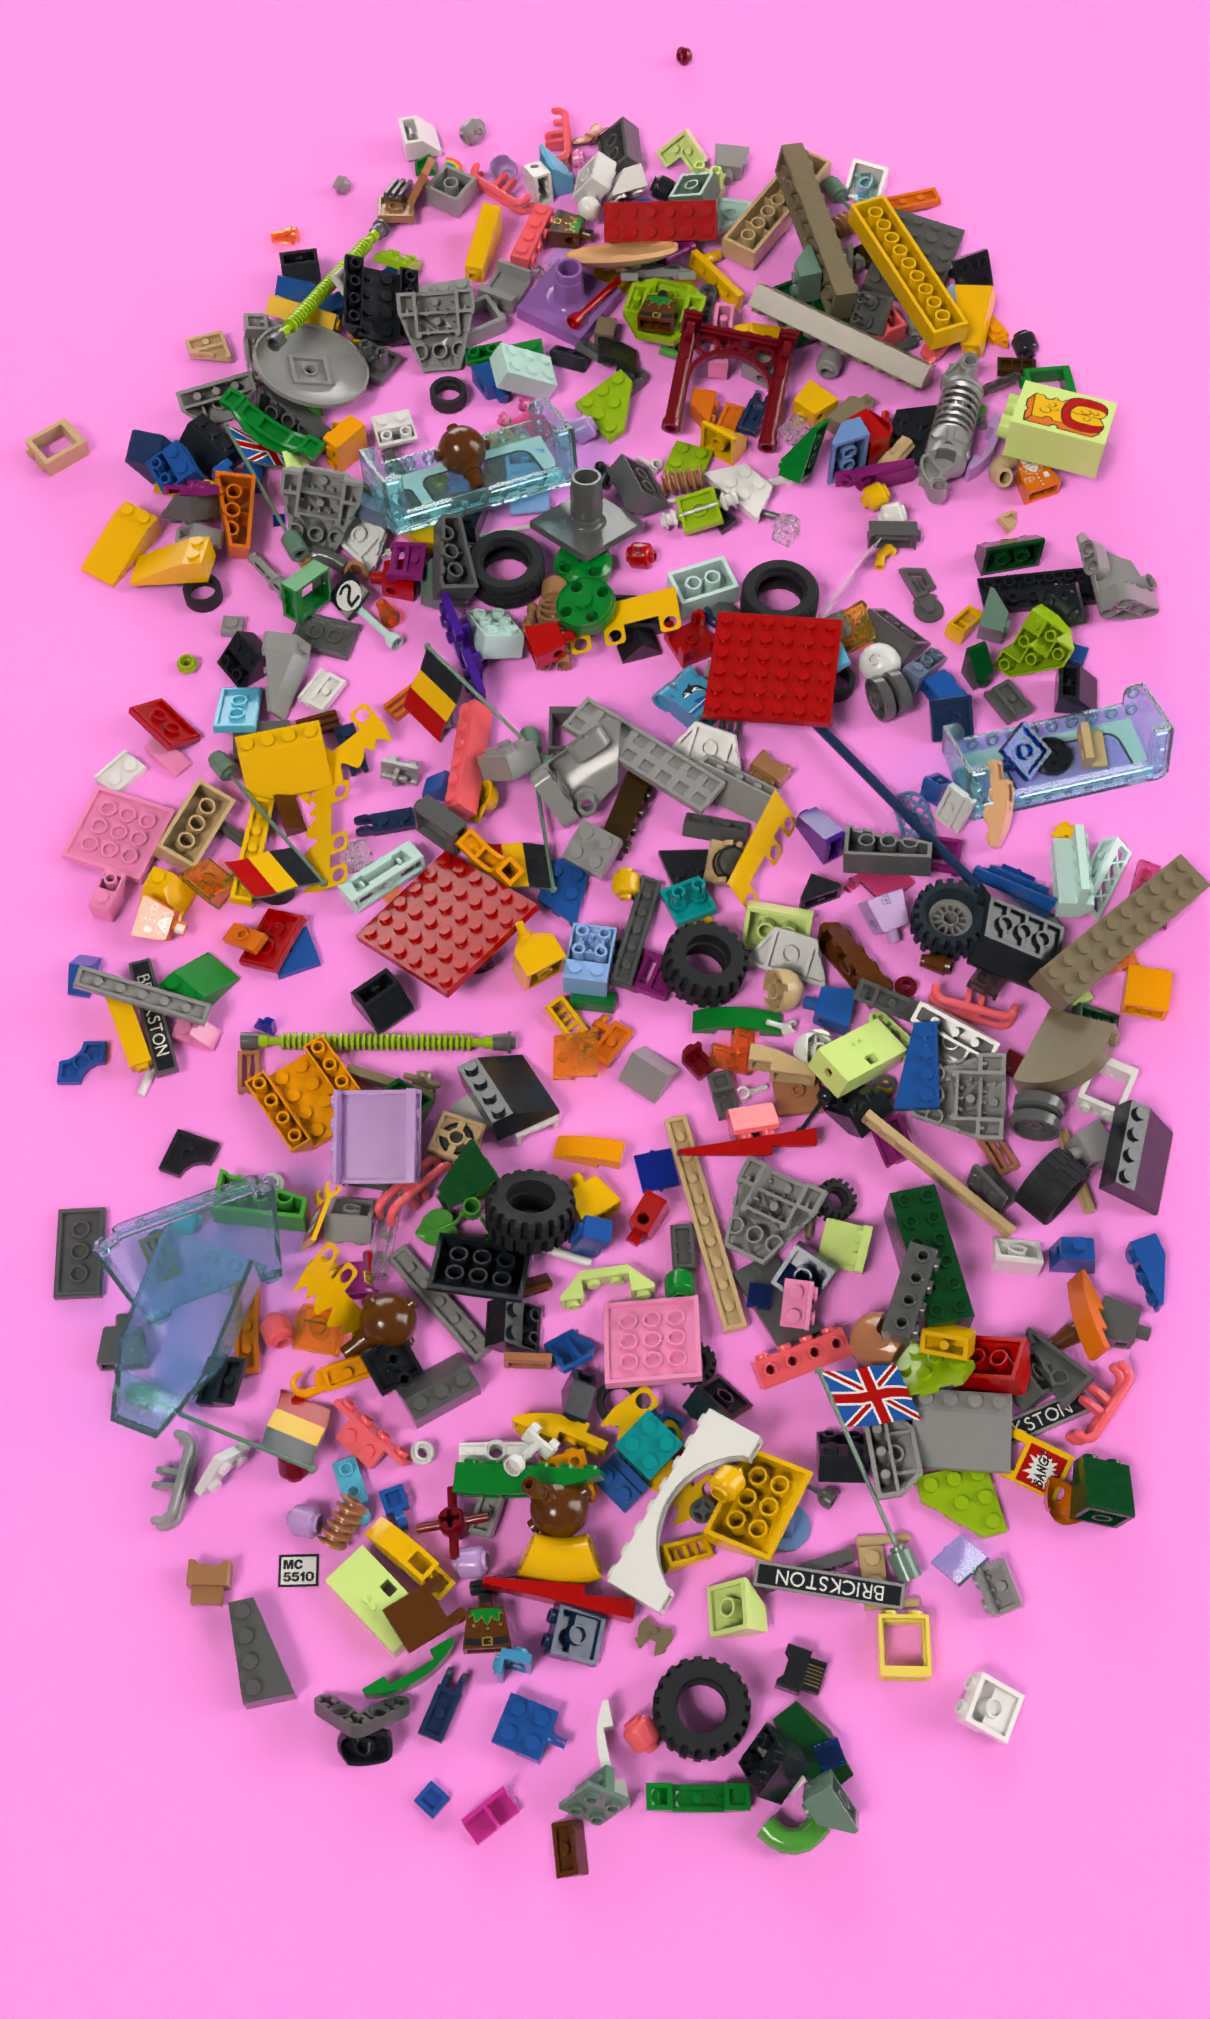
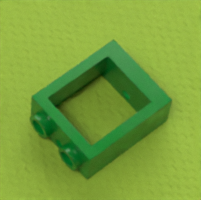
(1049, 374)
(298, 607)

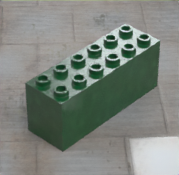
(919, 1218)

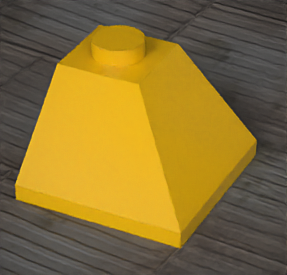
(723, 441)
(169, 889)

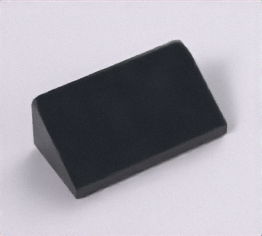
(569, 358)

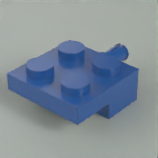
(527, 1728)

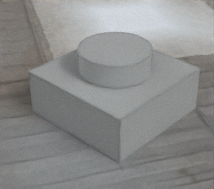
(231, 625)

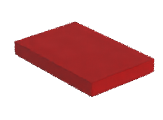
(164, 724)
(282, 932)

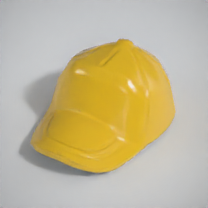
(488, 800)

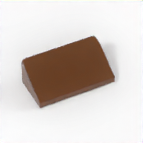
(290, 814)
(538, 1284)
(569, 1848)

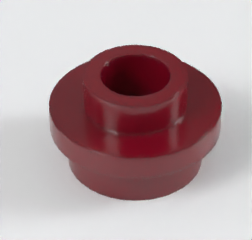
(683, 55)
(908, 992)

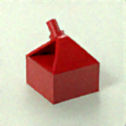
(880, 433)

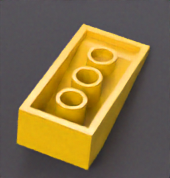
(121, 543)
(176, 564)

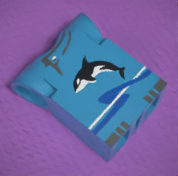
(684, 697)

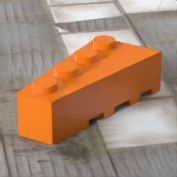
(236, 510)

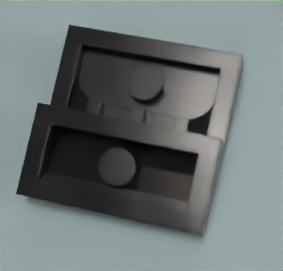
(617, 353)
(224, 1386)

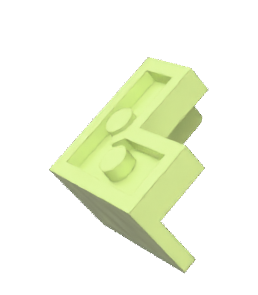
(682, 146)

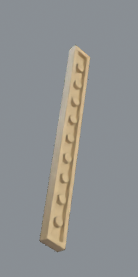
(705, 1227)

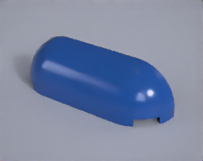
(1015, 886)

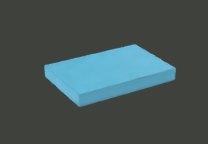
(238, 710)

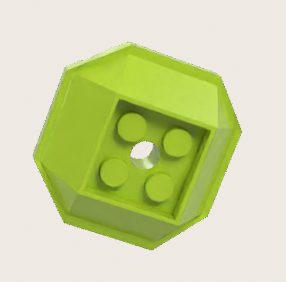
(684, 296)

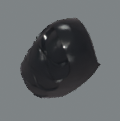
(368, 1750)

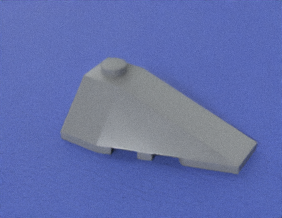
(285, 666)

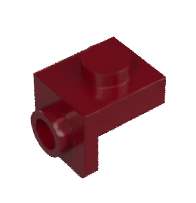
(696, 1061)

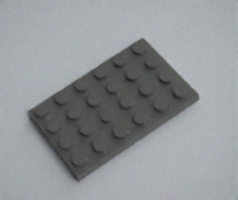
(936, 241)

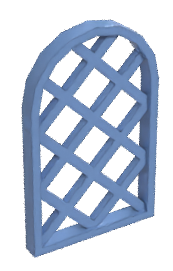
(925, 808)

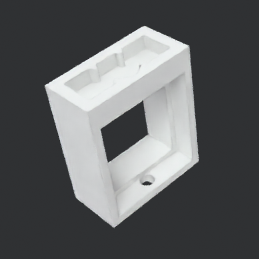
(1117, 1071)

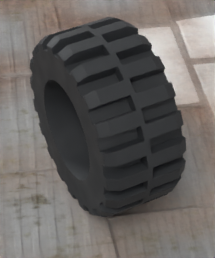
(710, 941)
(525, 1230)
(705, 1673)

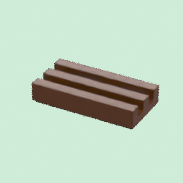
(324, 718)

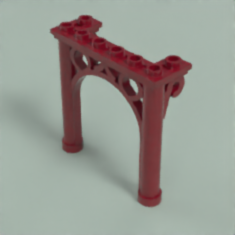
(779, 349)

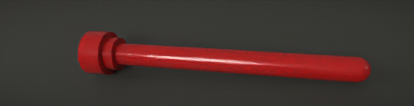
(576, 319)

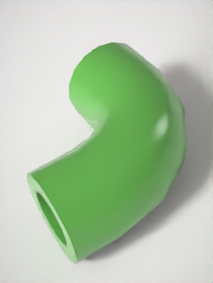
(792, 1840)

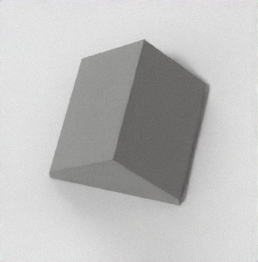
(648, 1074)

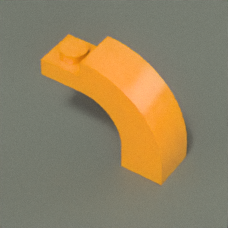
(487, 860)

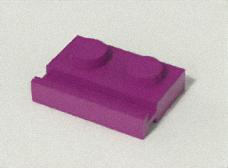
(888, 1153)

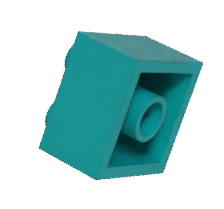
(648, 1446)

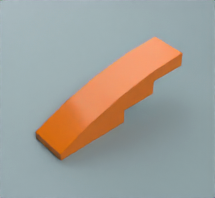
(1086, 1315)

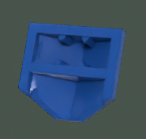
(570, 1350)

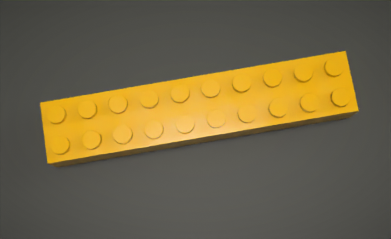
(908, 272)

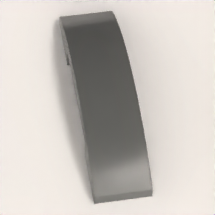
(885, 1000)

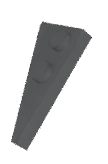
(1063, 1373)

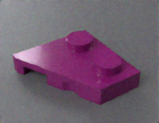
(193, 487)

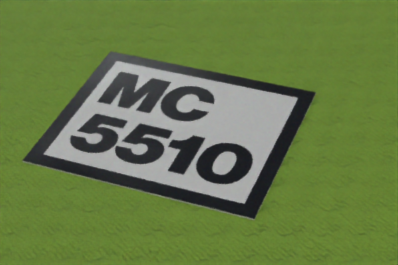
(298, 1570)

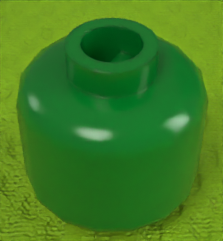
(679, 1283)

